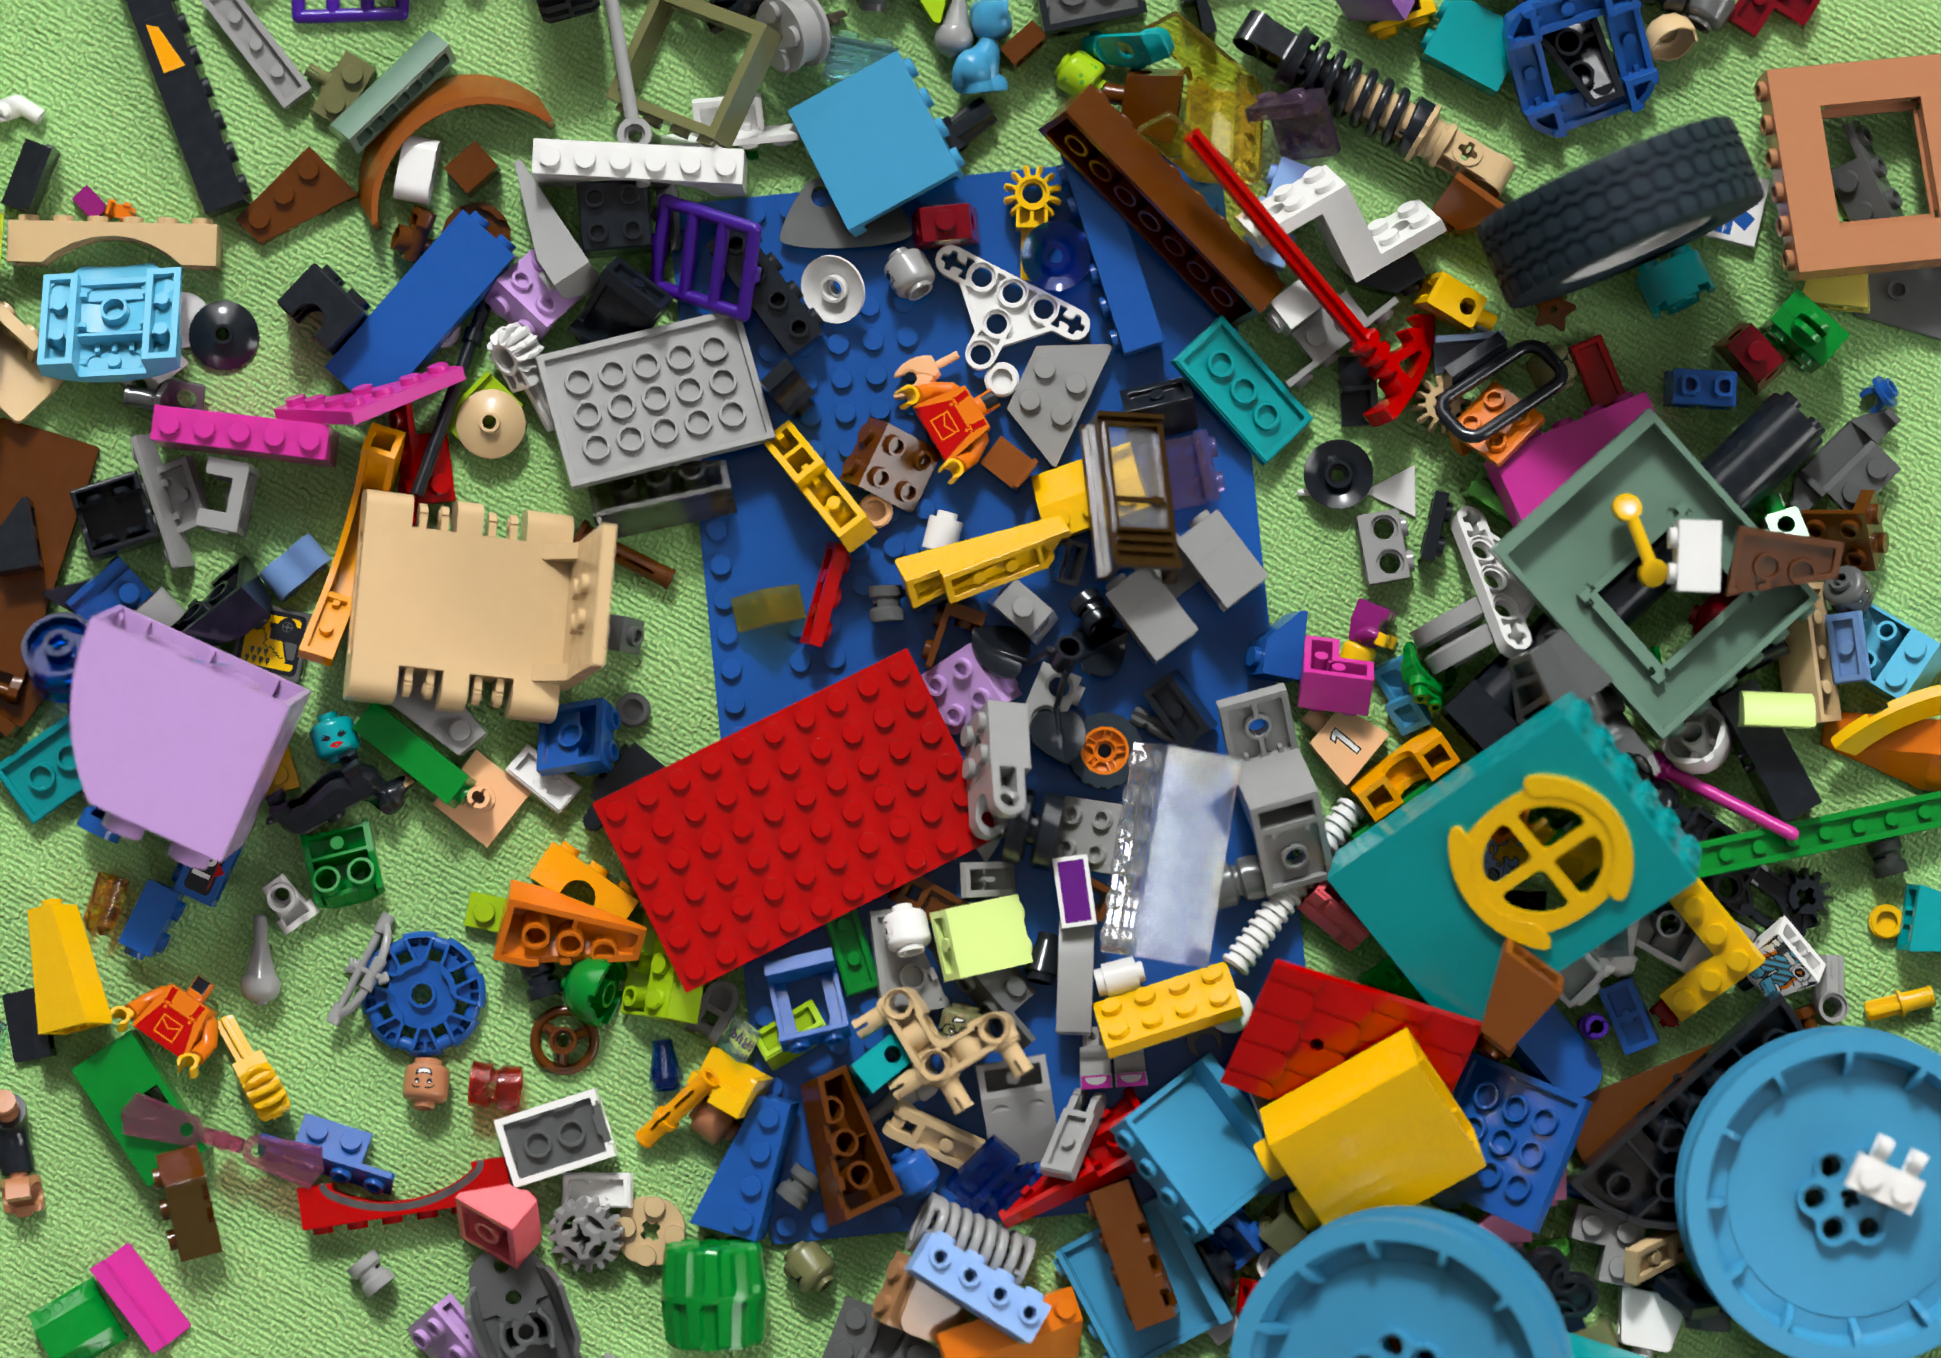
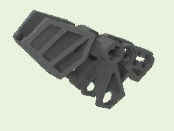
(1563, 667)

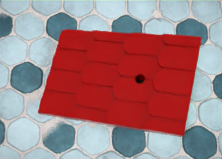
(1318, 1021)

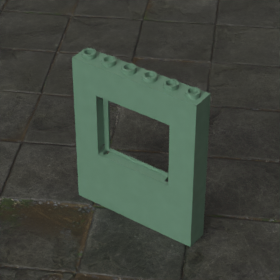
(1579, 546)

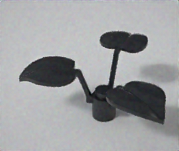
(1004, 651)

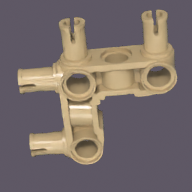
(923, 1041)

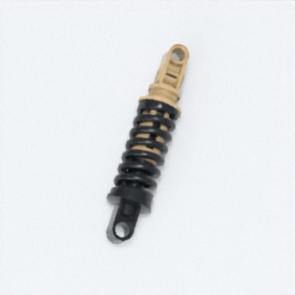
(1411, 125)

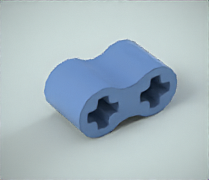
(295, 567)

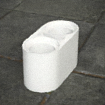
(417, 170)

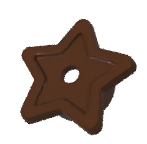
(1556, 319)

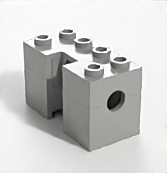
(1210, 555)

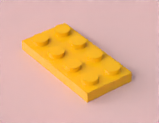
(1167, 1009)

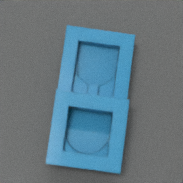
(1401, 707)

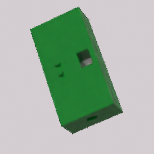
(112, 1080)

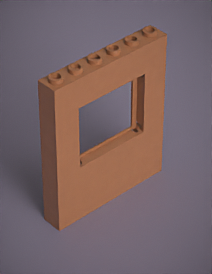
(1801, 172)

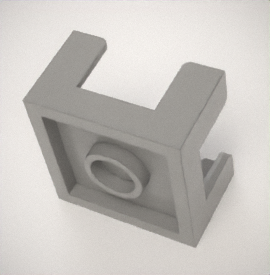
(238, 497)

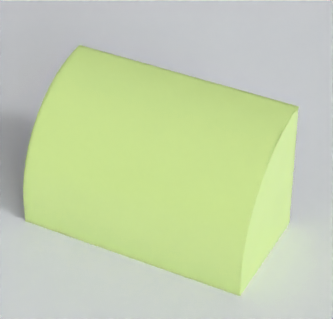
(1776, 710)

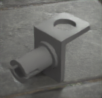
(164, 395)

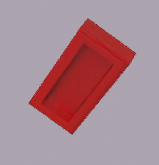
(1596, 371)

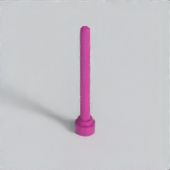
(1722, 798)

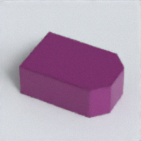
(90, 202)

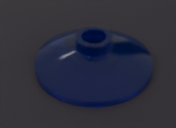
(1074, 250)

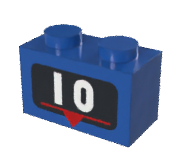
(206, 884)

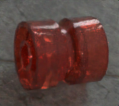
(508, 1086)

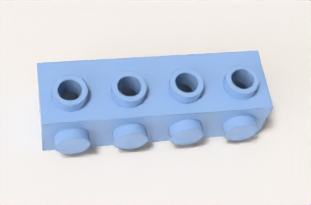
(977, 1287)

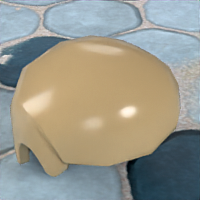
(1670, 36)

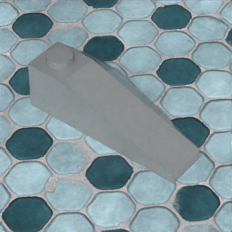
(554, 246)

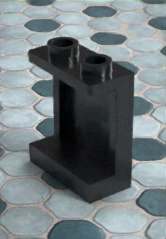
(620, 305)

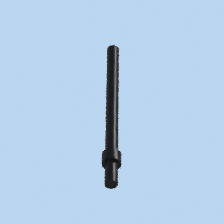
(472, 338)

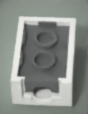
(556, 1137)

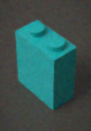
(1468, 45)

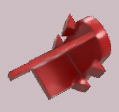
(1666, 1015)

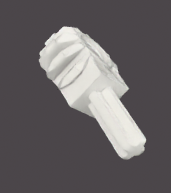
(514, 354)

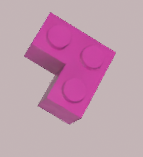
(1333, 681)

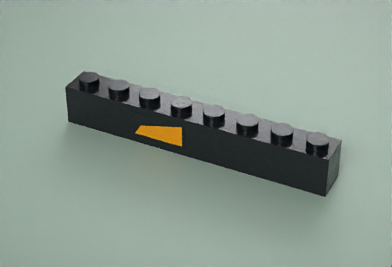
(190, 106)

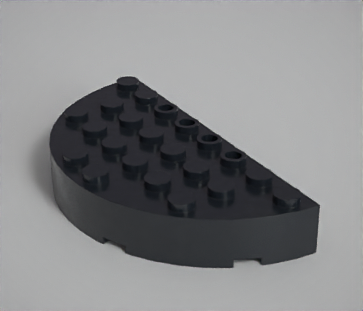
(1637, 1165)

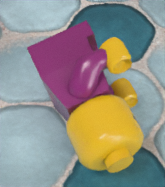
(1368, 631)

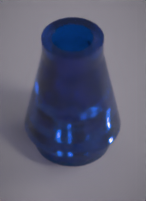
(664, 1069)

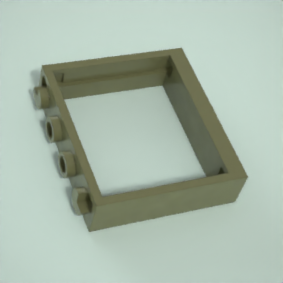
(741, 89)

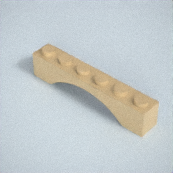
(44, 241)

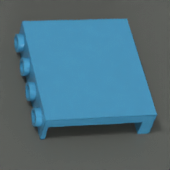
(876, 141)
(1196, 1147)
(1193, 1283)

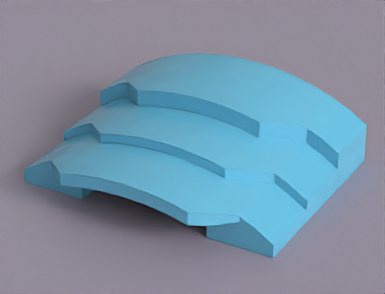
(110, 323)

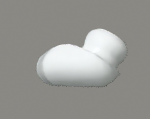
(18, 106)

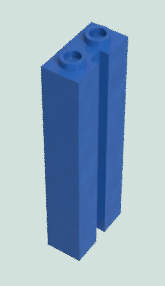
(425, 305)

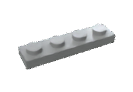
(260, 50)

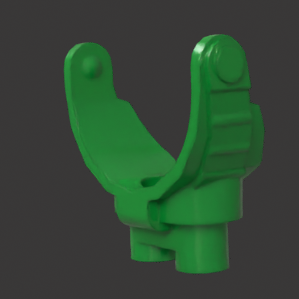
(1420, 684)

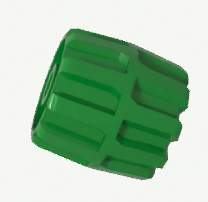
(713, 1294)

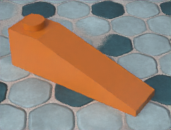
(1906, 754)
(553, 927)
(1056, 1337)

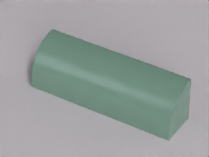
(393, 92)

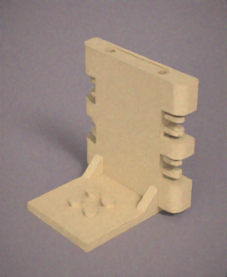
(476, 606)

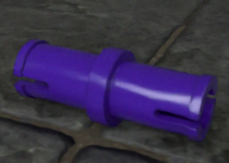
(1585, 1021)

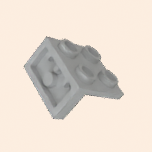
(1089, 829)

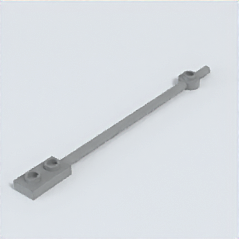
(632, 122)

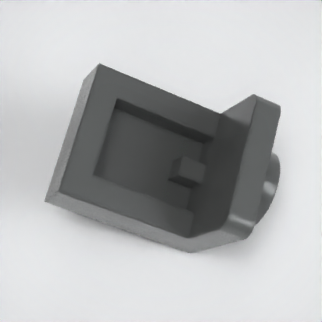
(625, 634)

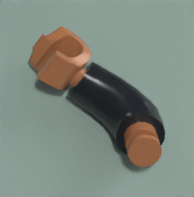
(21, 1192)

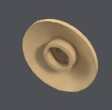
(496, 441)

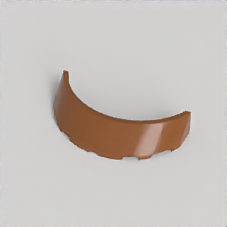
(436, 100)

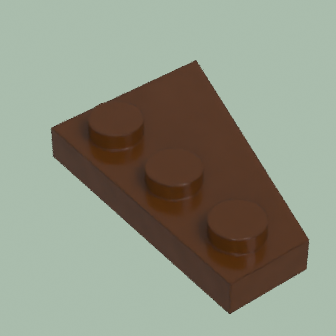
(296, 196)
(1777, 559)

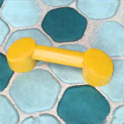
(1627, 509)

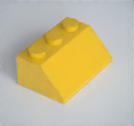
(1064, 495)

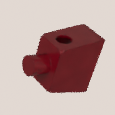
(1750, 356)

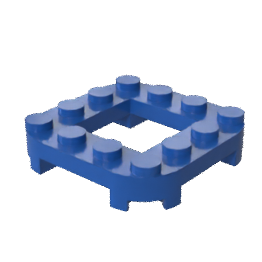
(1529, 71)

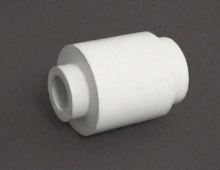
(942, 530)
(1119, 976)

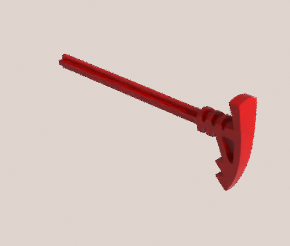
(1382, 365)

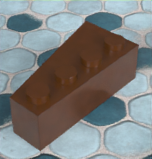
(846, 1148)
(1133, 1253)

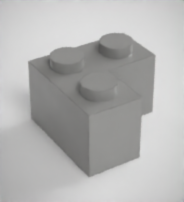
(1613, 1235)

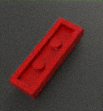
(825, 595)

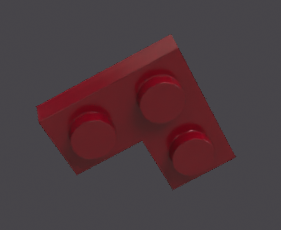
(1752, 14)

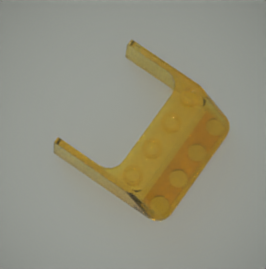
(1215, 104)

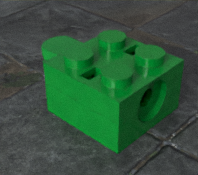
(1803, 332)

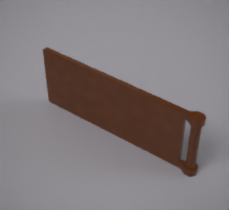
(45, 470)

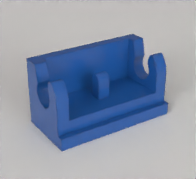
(1629, 1015)

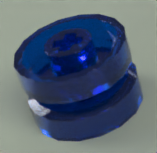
(52, 652)

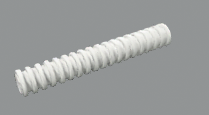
(1279, 905)

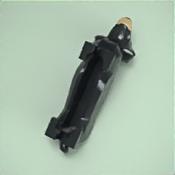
(335, 793)

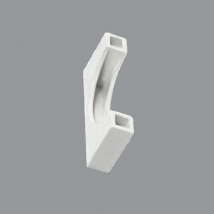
(574, 161)

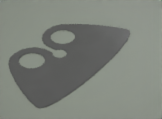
(825, 229)

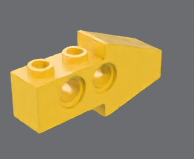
(820, 487)

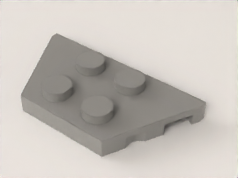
(1055, 393)

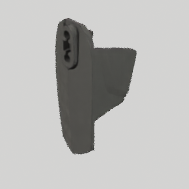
(531, 1328)

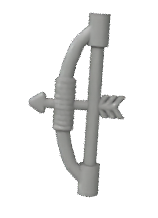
(358, 967)

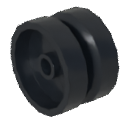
(1035, 830)

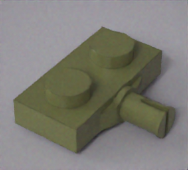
(340, 85)

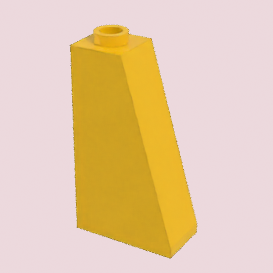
(64, 971)

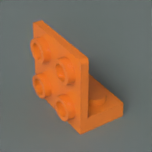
(1506, 442)

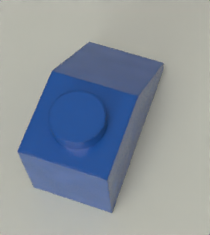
(1279, 650)

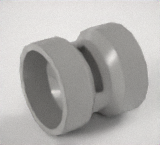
(371, 1273)

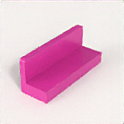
(141, 1297)

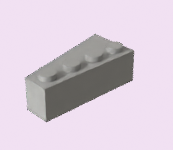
(455, 730)

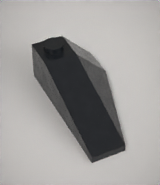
(1585, 60)
(231, 608)

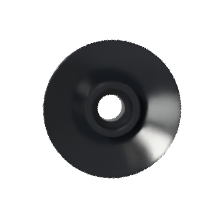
(228, 353)
(1351, 461)
(1220, 1264)

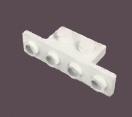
(751, 132)

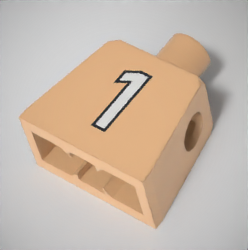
(1343, 742)

